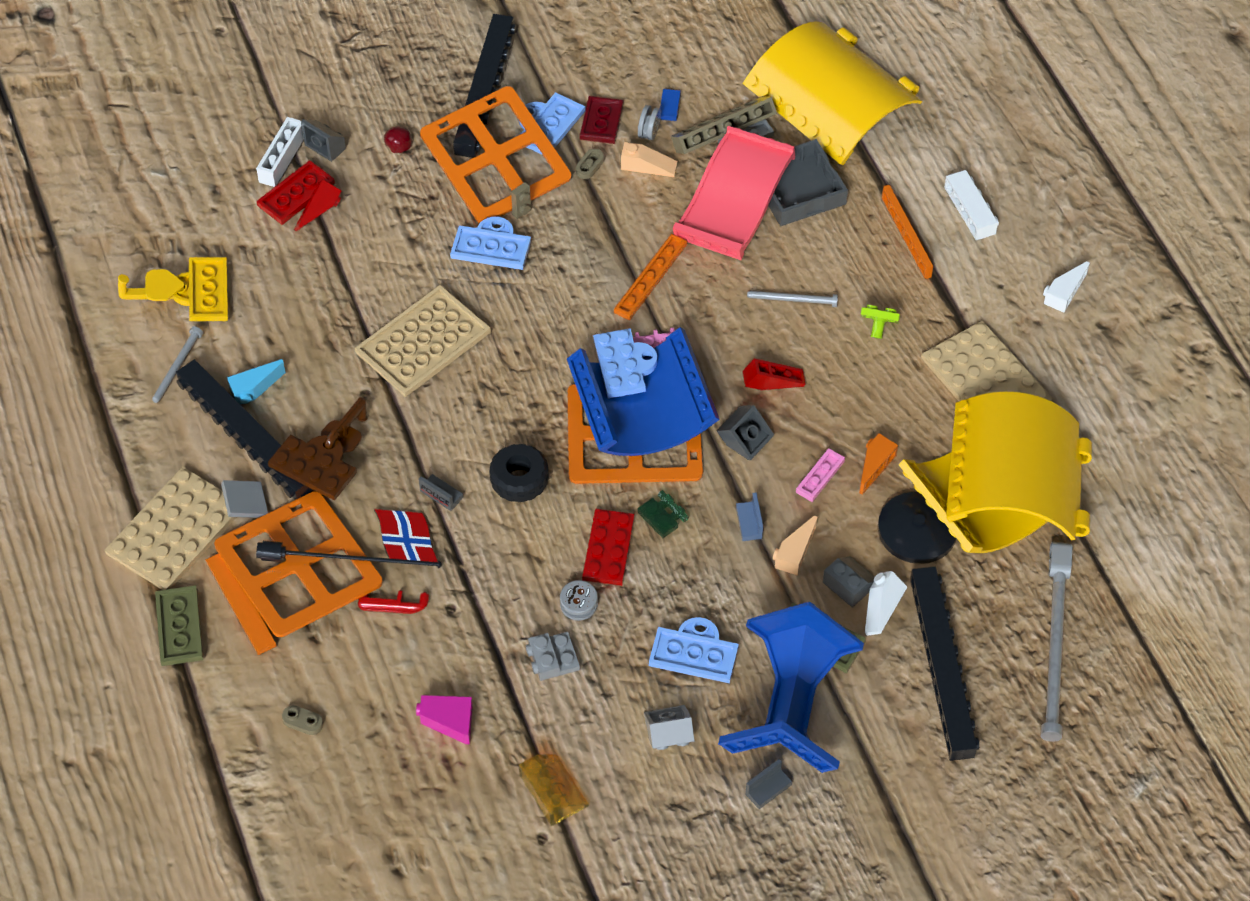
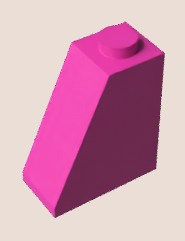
(447, 715)

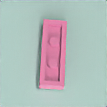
(820, 475)

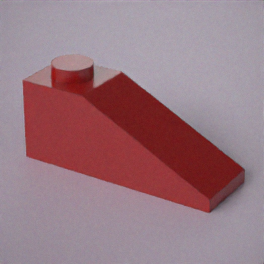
(322, 199)
(770, 375)

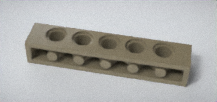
(717, 127)

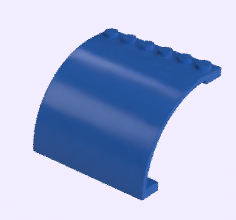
(647, 422)

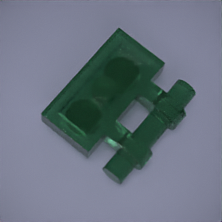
(658, 518)

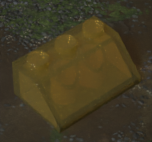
(552, 787)

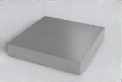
(244, 498)

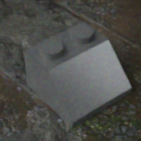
(322, 139)
(745, 431)
(848, 580)

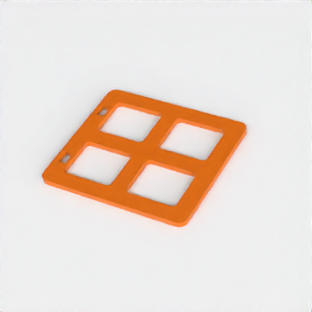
(494, 153)
(635, 471)
(300, 565)

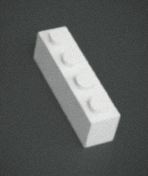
(280, 152)
(971, 205)

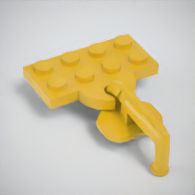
(200, 288)

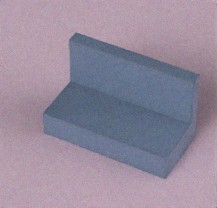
(750, 519)

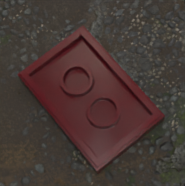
(601, 119)

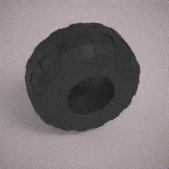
(519, 487)

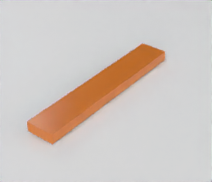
(907, 232)
(650, 277)
(242, 606)

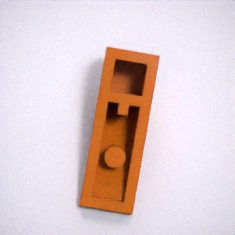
(878, 456)

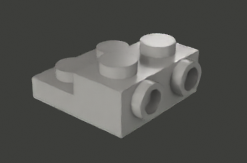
(552, 655)

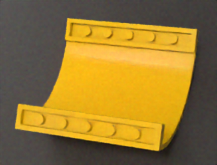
(981, 530)

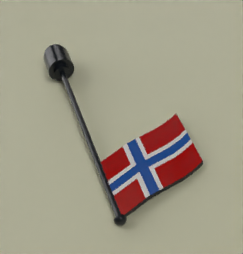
(403, 537)

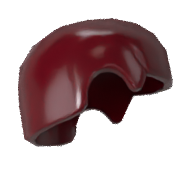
(398, 139)

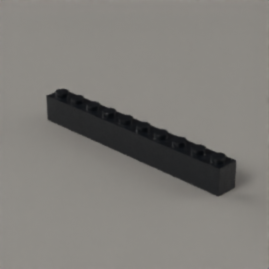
(486, 78)
(236, 423)
(943, 664)

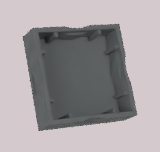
(807, 186)

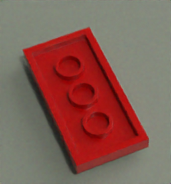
(293, 192)
(608, 547)

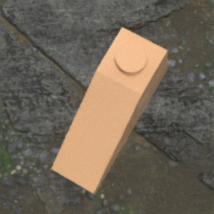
(646, 160)
(794, 548)

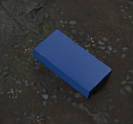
(670, 104)

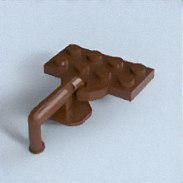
(319, 461)

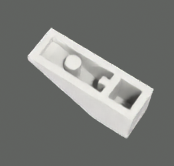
(1065, 287)
(882, 601)

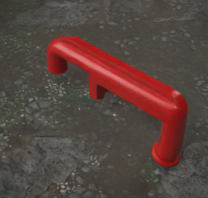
(393, 605)

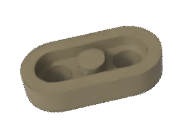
(586, 166)
(300, 720)

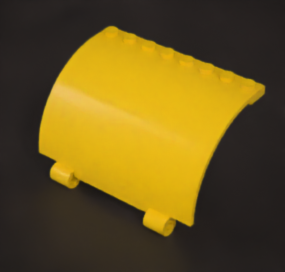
(828, 86)
(1018, 457)

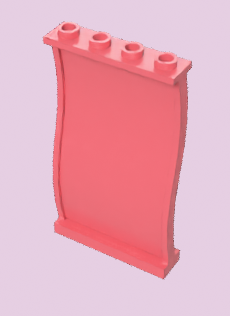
(734, 192)

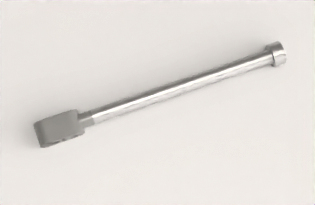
(1060, 569)

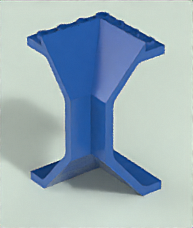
(802, 650)

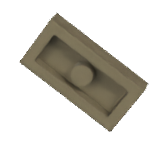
(521, 200)

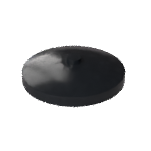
(913, 530)

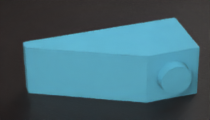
(252, 383)

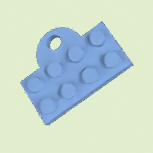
(554, 117)
(491, 244)
(623, 362)
(694, 651)

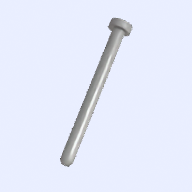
(794, 297)
(195, 333)

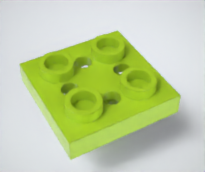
(879, 318)

